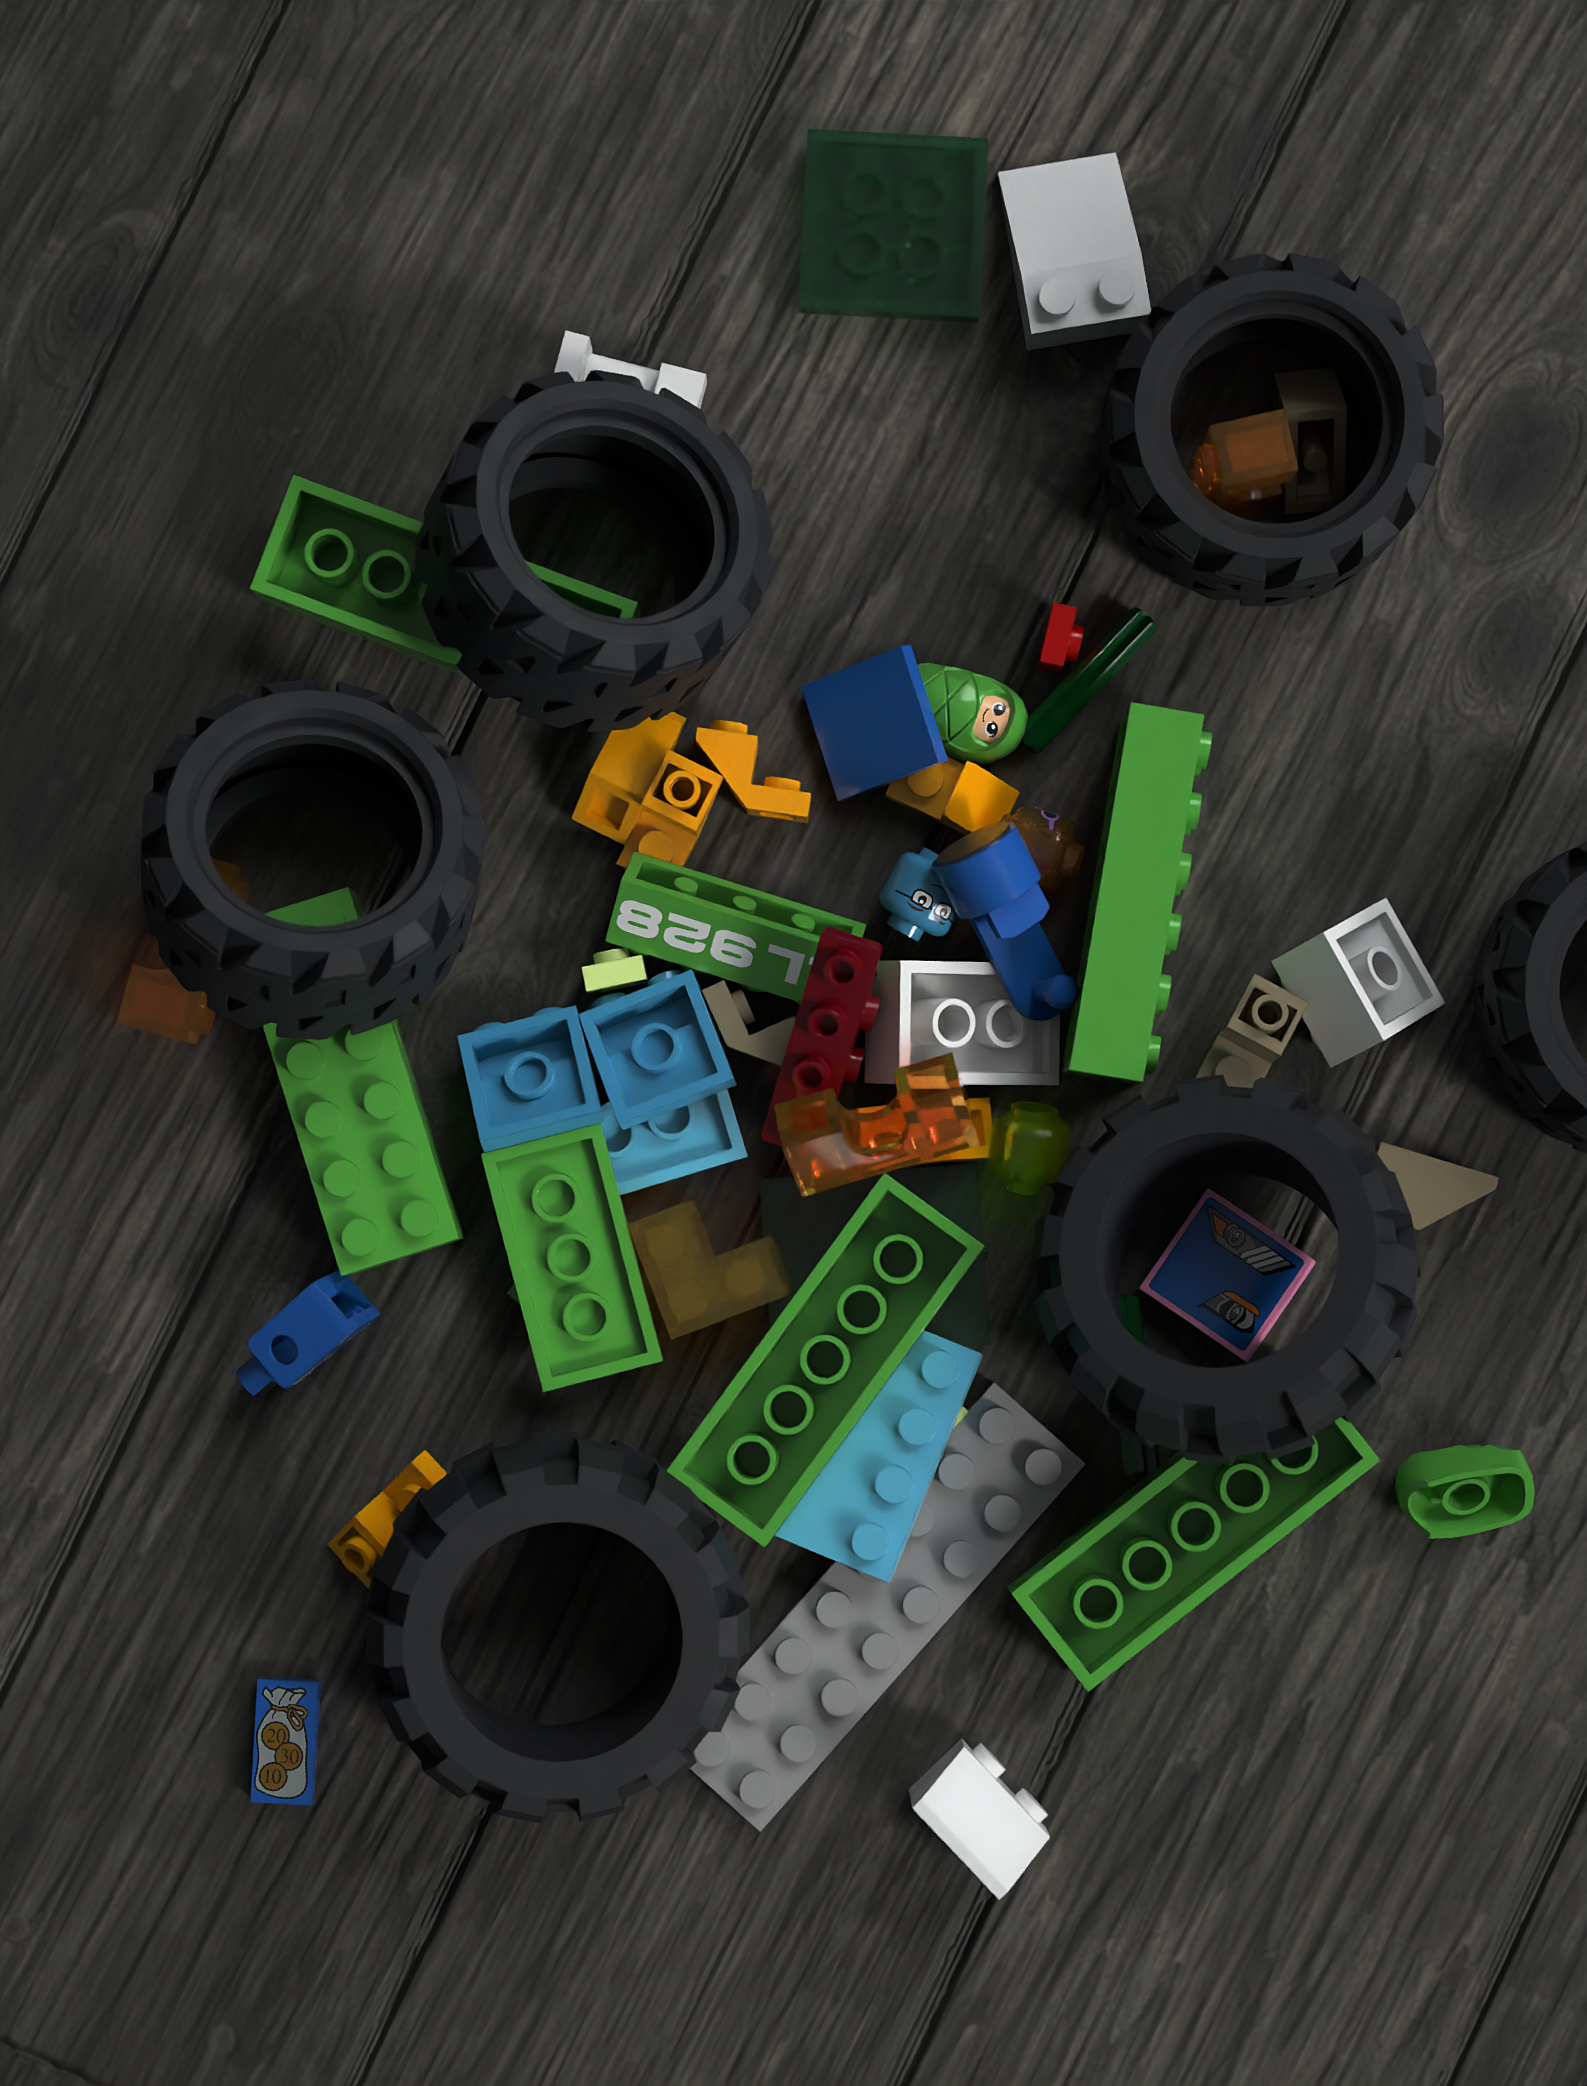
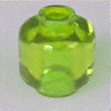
(1028, 1146)

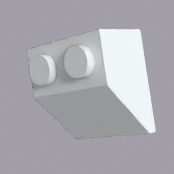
(1358, 983)
(980, 1815)

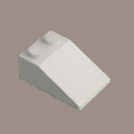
(1073, 251)
(958, 1010)

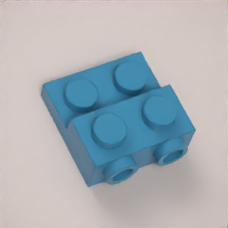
(656, 1047)
(530, 1078)

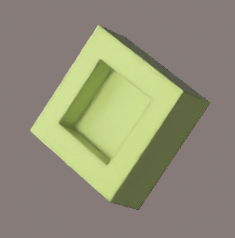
(614, 971)

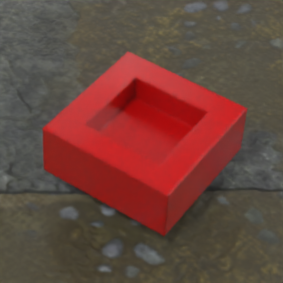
(1060, 639)

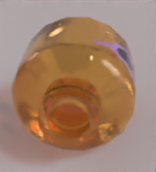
(1050, 843)

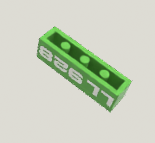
(719, 927)

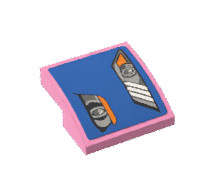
(1227, 1275)

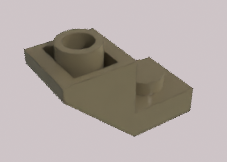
(732, 1016)
(1253, 1034)

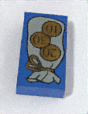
(285, 1740)

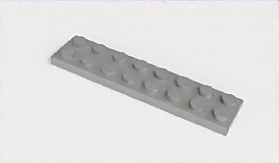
(860, 1632)

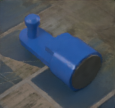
(998, 891)

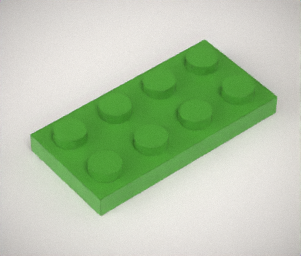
(572, 1257)

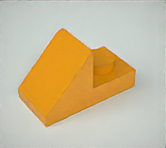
(955, 795)

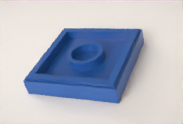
(874, 723)

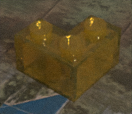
(694, 1284)

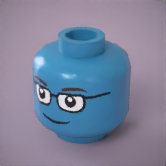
(917, 897)

